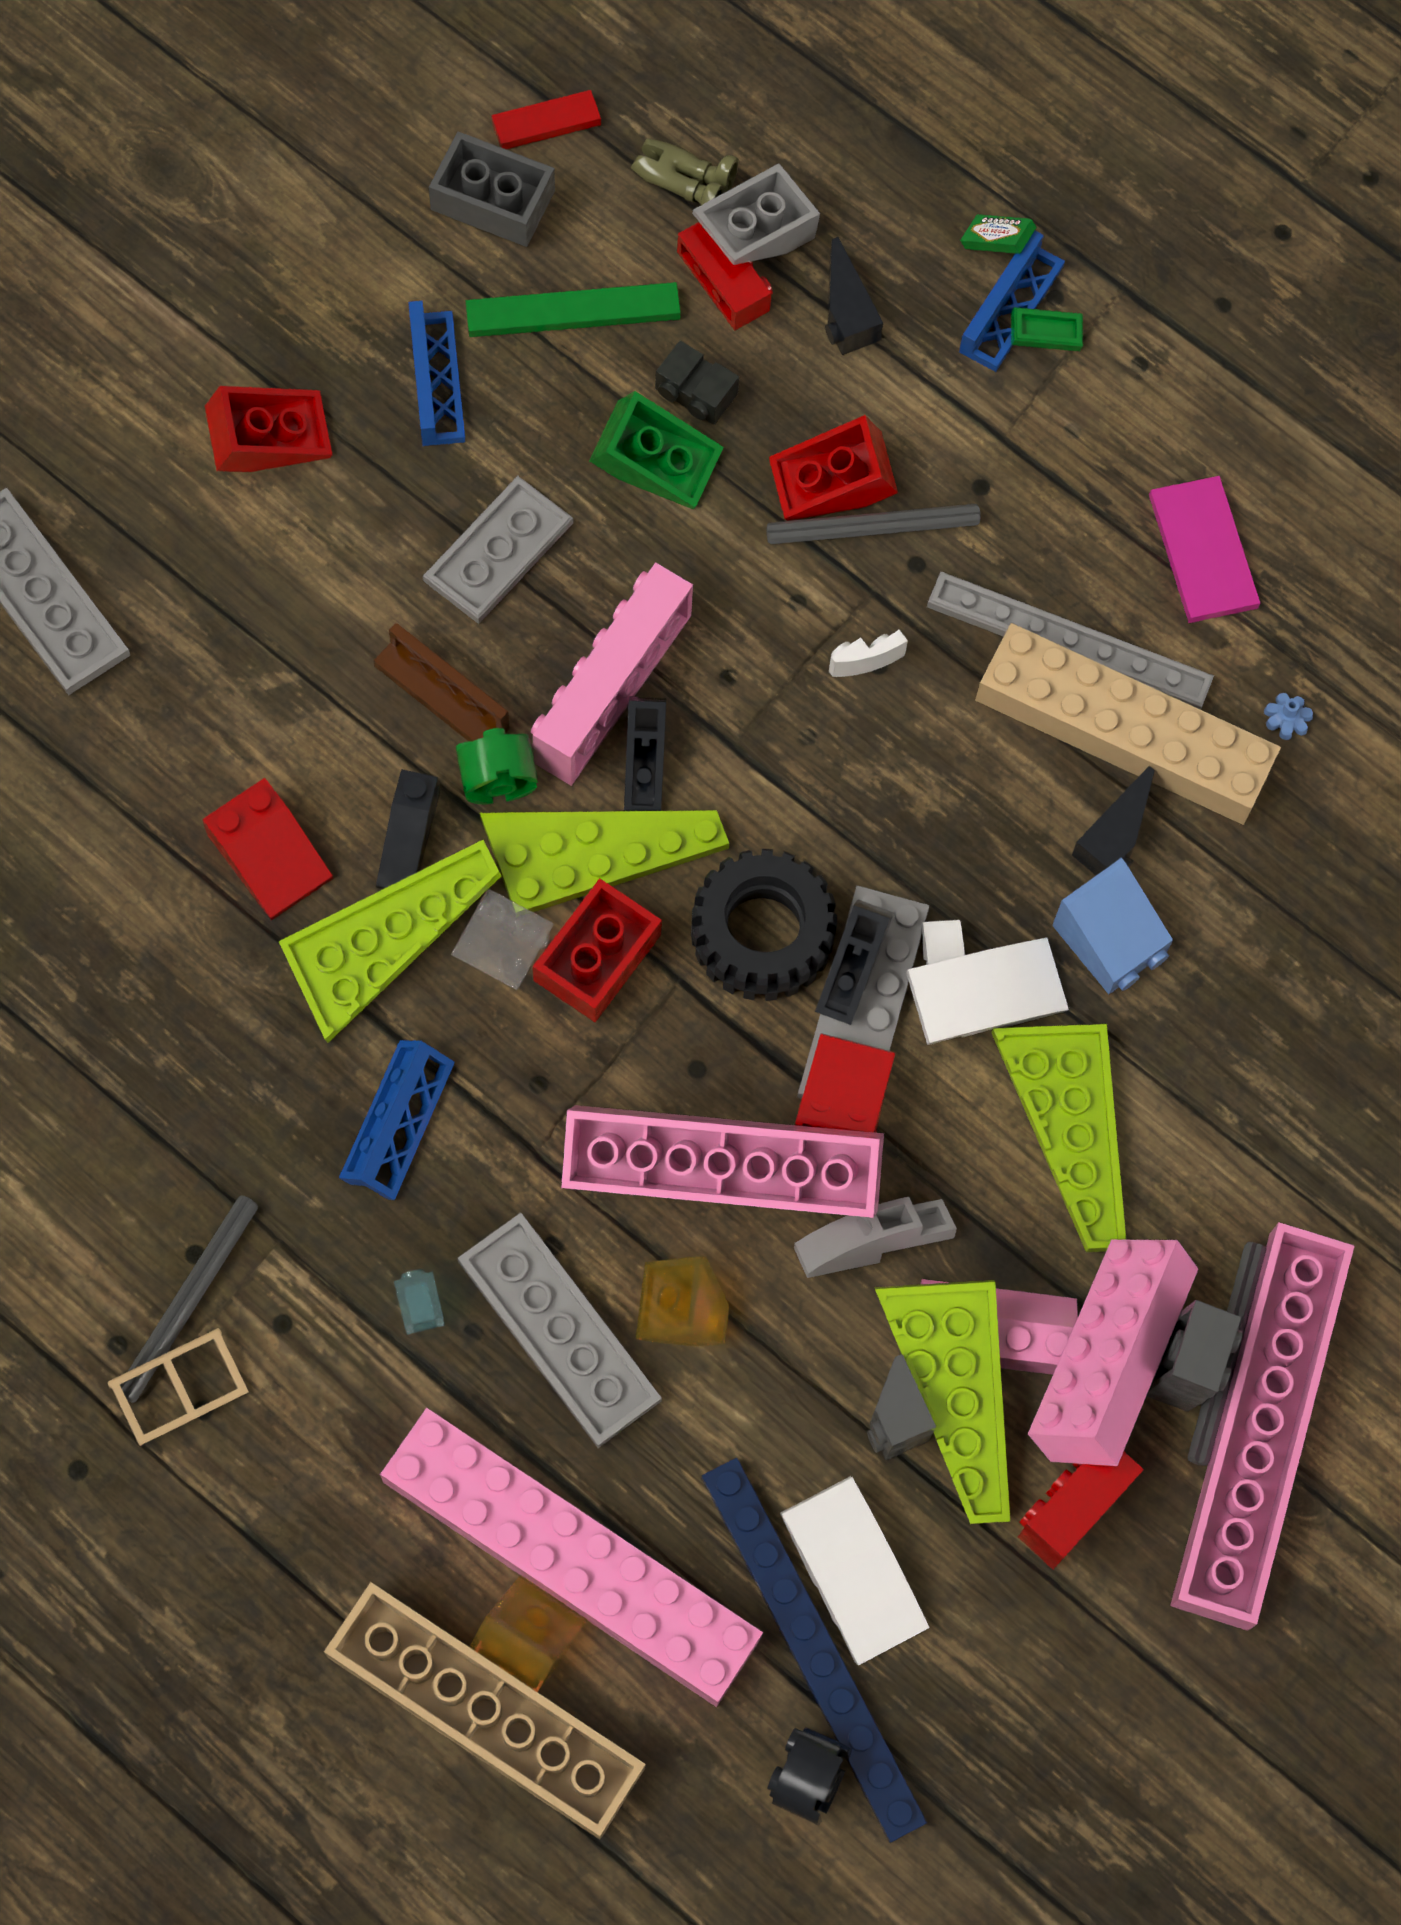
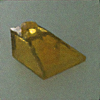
(682, 1303)

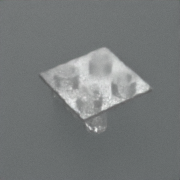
(502, 939)

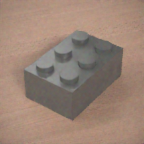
(492, 188)
(1196, 1357)

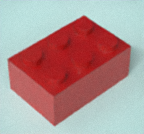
(597, 950)
(1074, 1507)

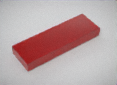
(546, 120)

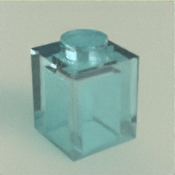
(419, 1301)

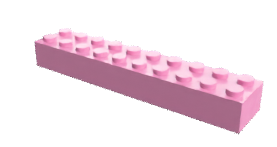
(1263, 1428)
(571, 1557)

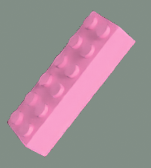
(611, 673)
(1113, 1352)

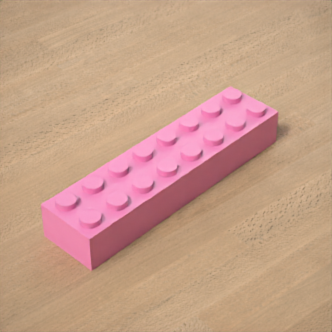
(722, 1161)

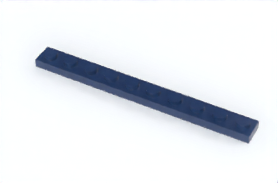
(813, 1650)

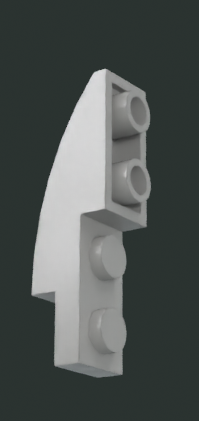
(862, 1240)

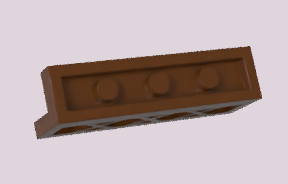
(439, 686)

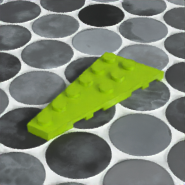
(564, 854)
(364, 947)
(1070, 1105)
(955, 1359)

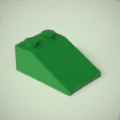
(656, 451)

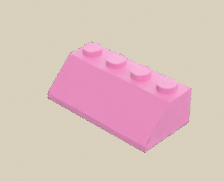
(1032, 1329)

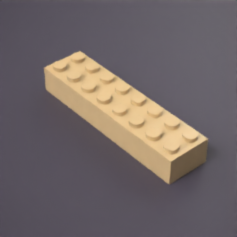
(1127, 723)
(485, 1710)

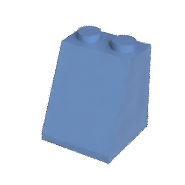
(1113, 928)

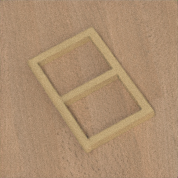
(192, 1413)

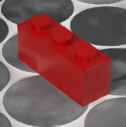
(733, 288)

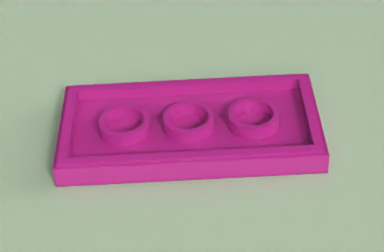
(1204, 549)

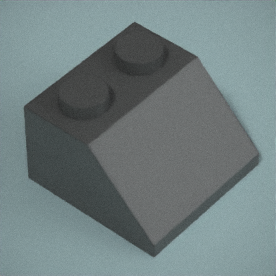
(901, 1415)

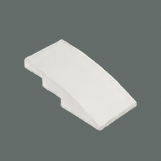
(987, 990)
(854, 1570)

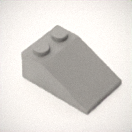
(760, 217)

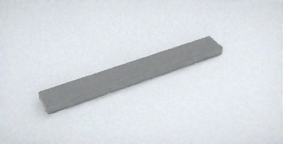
(996, 612)

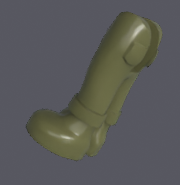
(666, 161)

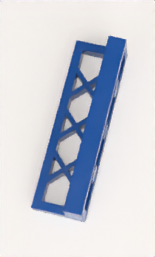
(999, 296)
(423, 370)
(385, 1118)

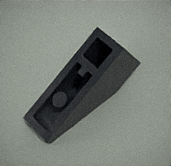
(851, 313)
(645, 754)
(408, 827)
(1117, 829)
(854, 961)

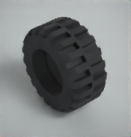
(771, 879)

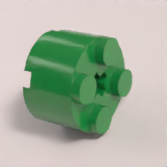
(497, 767)

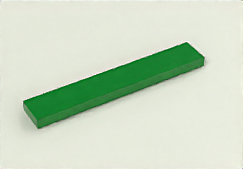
(573, 309)

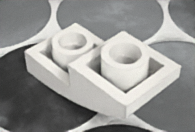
(859, 659)
(942, 940)

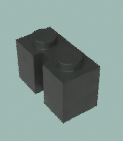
(696, 383)

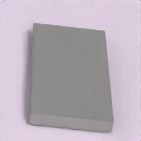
(498, 549)

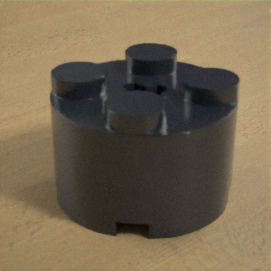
(809, 1775)

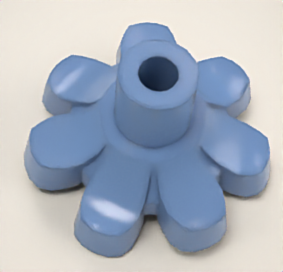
(1288, 716)

